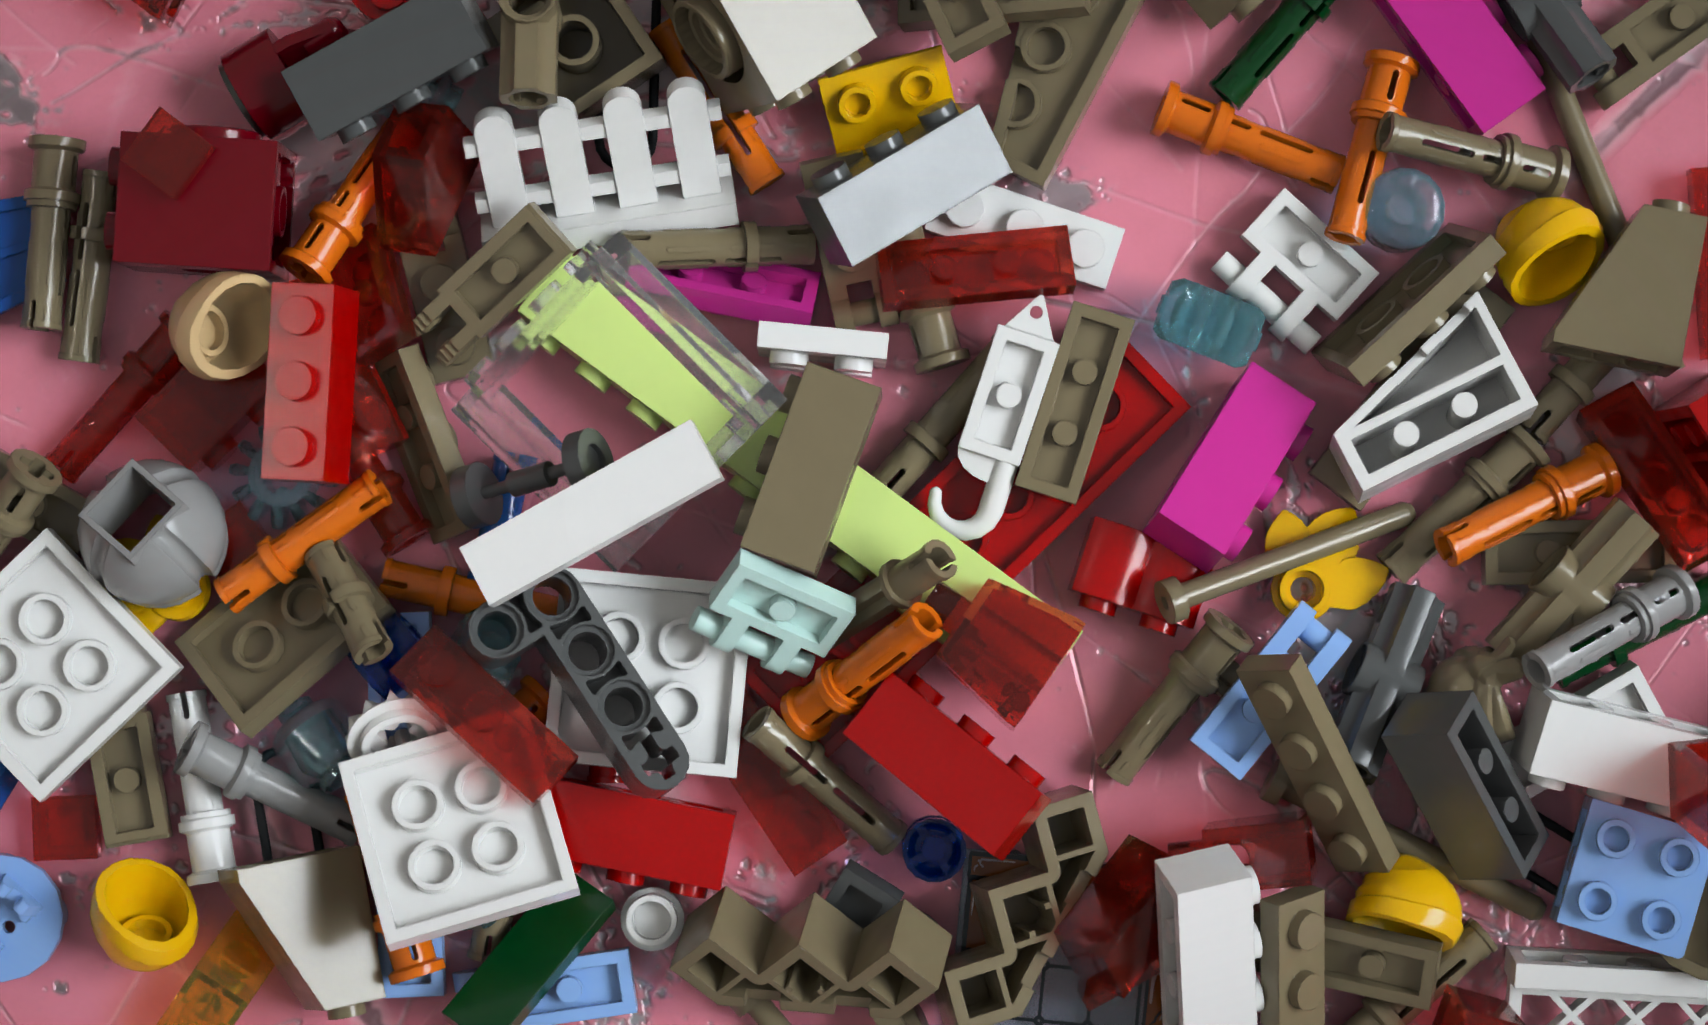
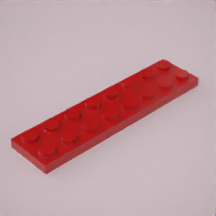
(1135, 418)

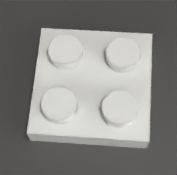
(849, 350)

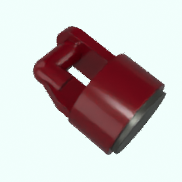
(256, 79)

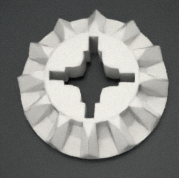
(368, 729)

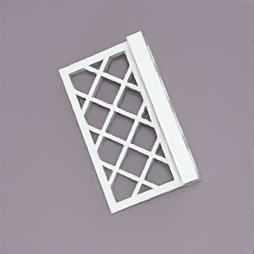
(1601, 975)

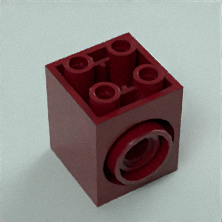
(225, 220)

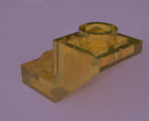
(222, 979)

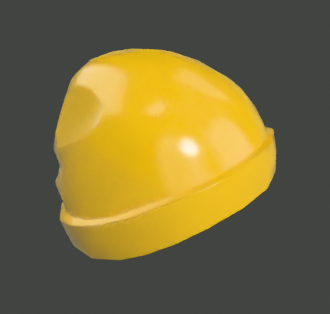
(1548, 249)
(1410, 901)
(143, 915)

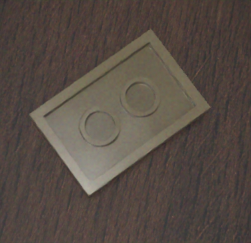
(1410, 304)
(270, 649)

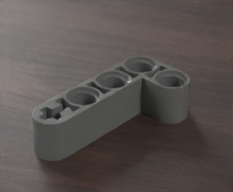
(587, 688)

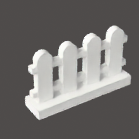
(633, 196)

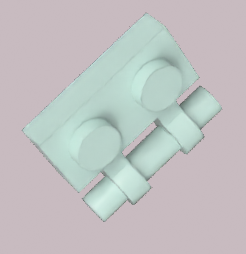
(778, 602)

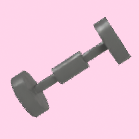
(479, 495)

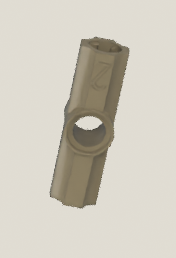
(529, 55)
(1576, 579)

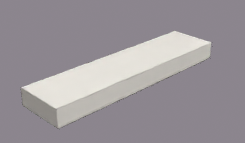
(591, 513)

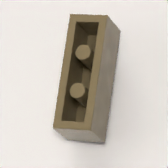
(808, 468)

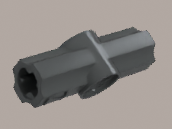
(1563, 38)
(1386, 671)

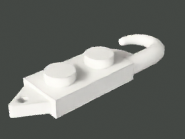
(1001, 417)

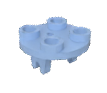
(36, 909)

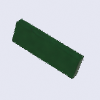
(530, 960)

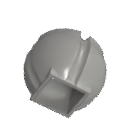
(173, 554)

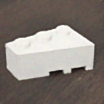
(1435, 406)

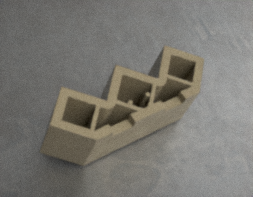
(1022, 911)
(811, 956)

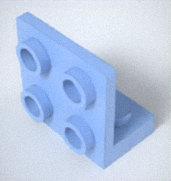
(1631, 878)

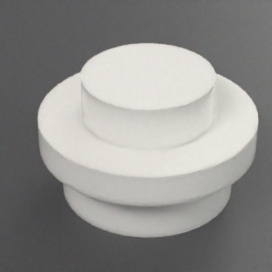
(652, 918)

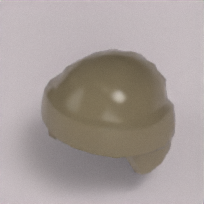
(1485, 673)

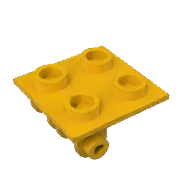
(883, 96)

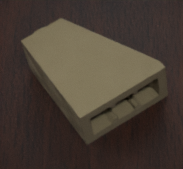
(1638, 295)
(313, 925)

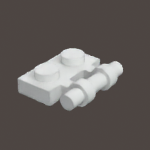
(1295, 246)

